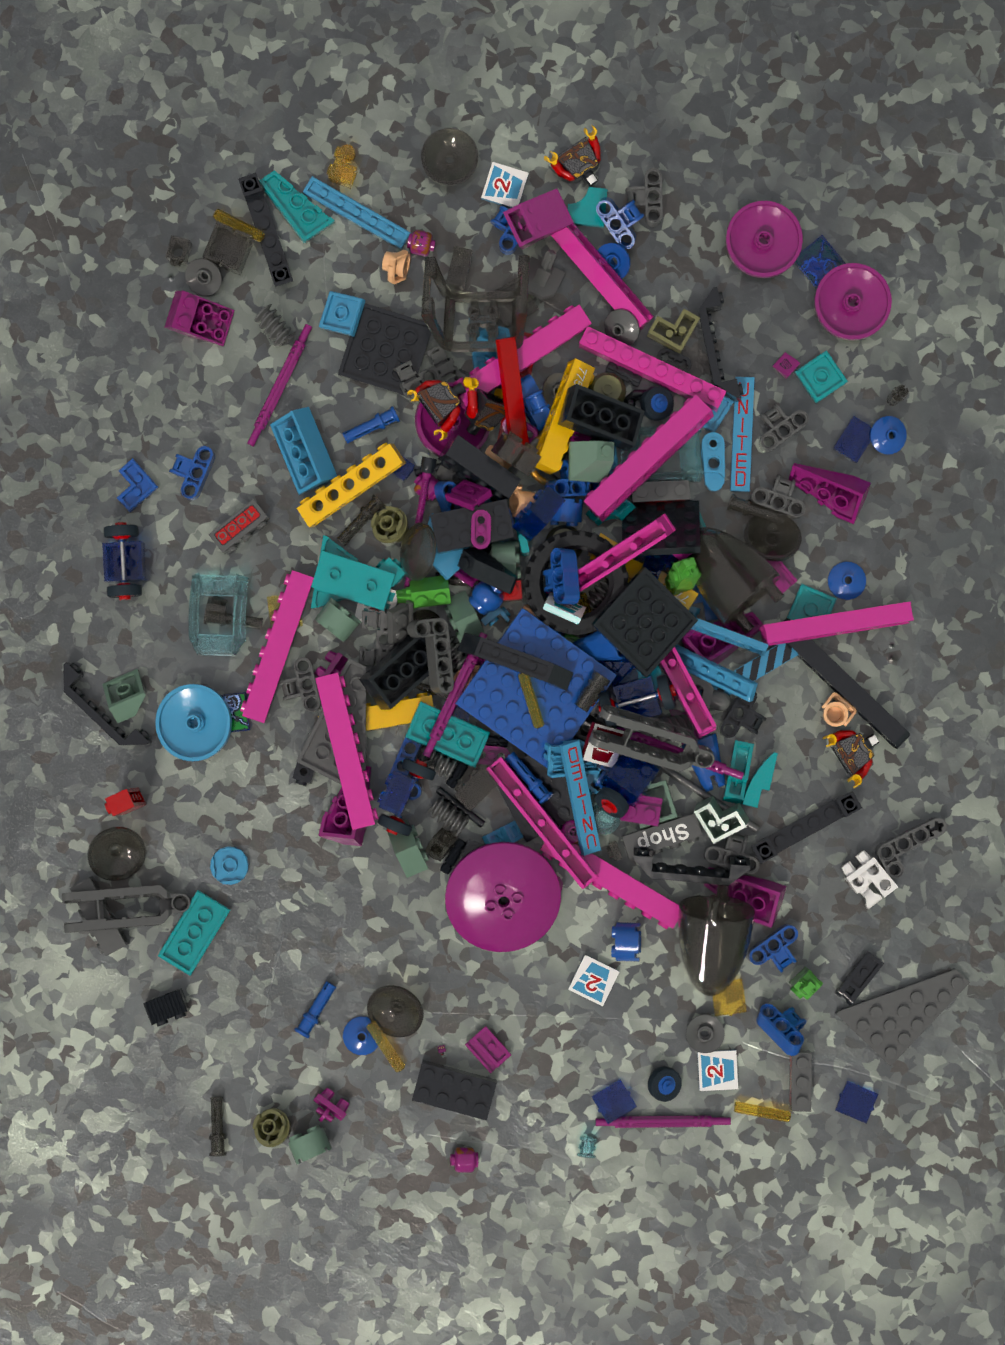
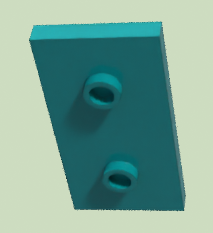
(353, 580)
(459, 741)
(194, 932)

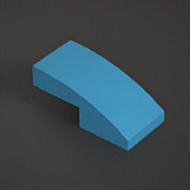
(506, 833)

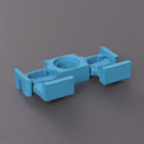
(555, 762)

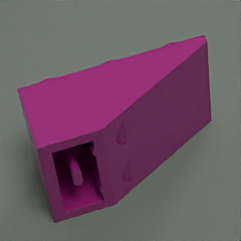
(538, 218)
(199, 318)

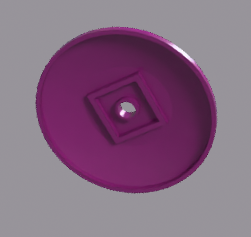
(499, 872)

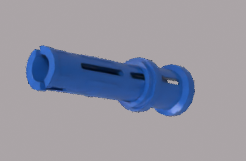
(380, 421)
(534, 785)
(311, 1017)

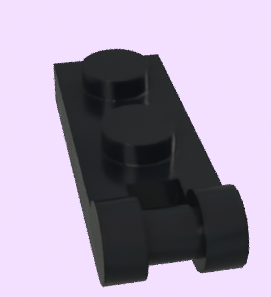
(859, 977)

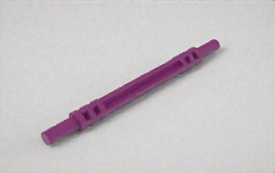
(279, 385)
(450, 705)
(717, 766)
(664, 1121)

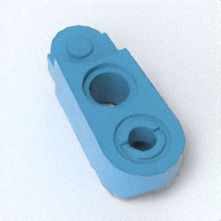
(713, 476)

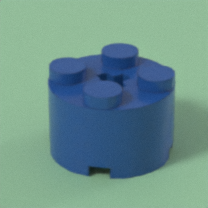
(569, 512)
(626, 941)

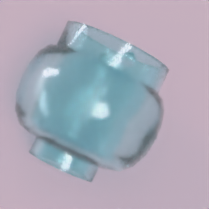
(605, 823)

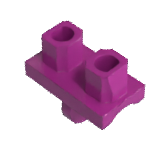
(337, 664)
(324, 1101)

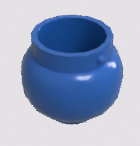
(486, 598)

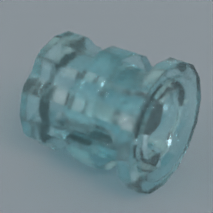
(587, 1147)

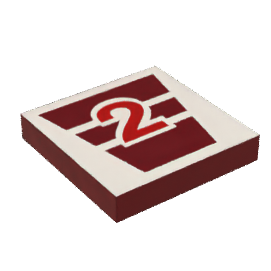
(597, 755)

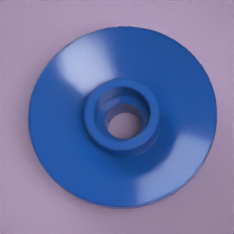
(611, 250)
(880, 435)
(837, 582)
(351, 1040)

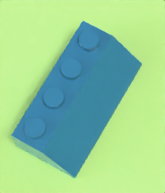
(303, 450)

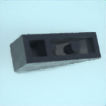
(487, 569)

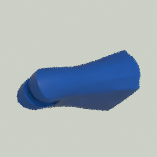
(598, 647)
(702, 773)

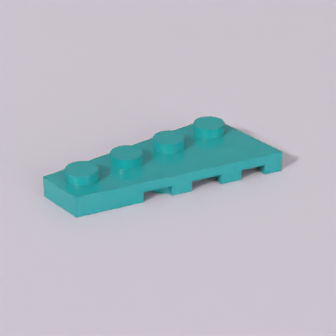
(299, 212)

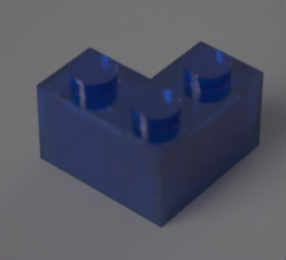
(538, 513)

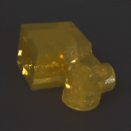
(340, 171)

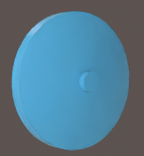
(193, 722)

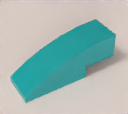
(741, 761)
(760, 780)

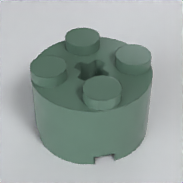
(506, 554)
(337, 620)
(309, 1145)

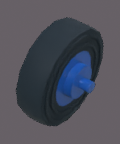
(657, 403)
(664, 1083)

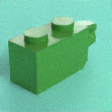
(682, 576)
(426, 592)
(805, 984)

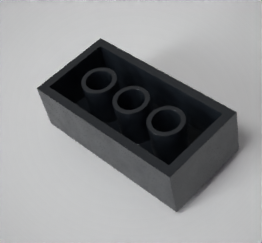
(601, 417)
(478, 468)
(453, 527)
(397, 673)
(454, 1090)

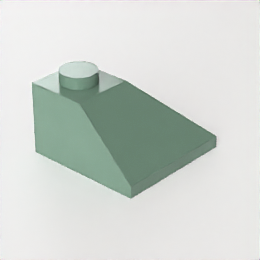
(590, 460)
(124, 695)

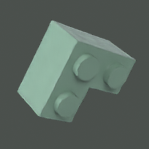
(463, 616)
(720, 823)
(409, 852)

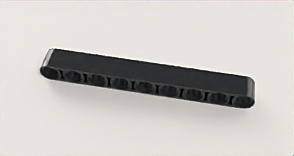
(850, 690)

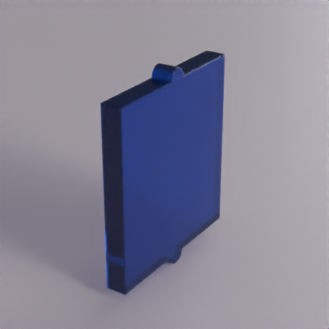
(614, 1101)
(856, 1102)

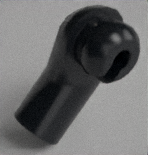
(633, 396)

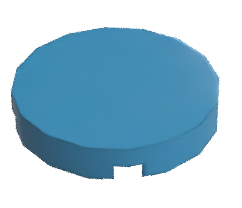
(229, 865)

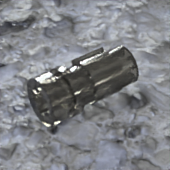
(590, 693)

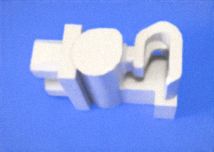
(865, 874)

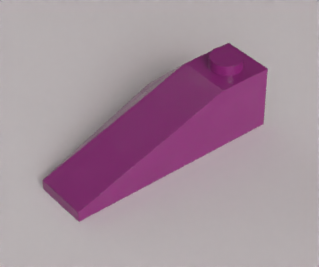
(836, 490)
(716, 649)
(337, 824)
(760, 893)

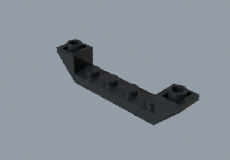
(263, 221)
(713, 303)
(516, 660)
(71, 677)
(806, 826)
(737, 867)

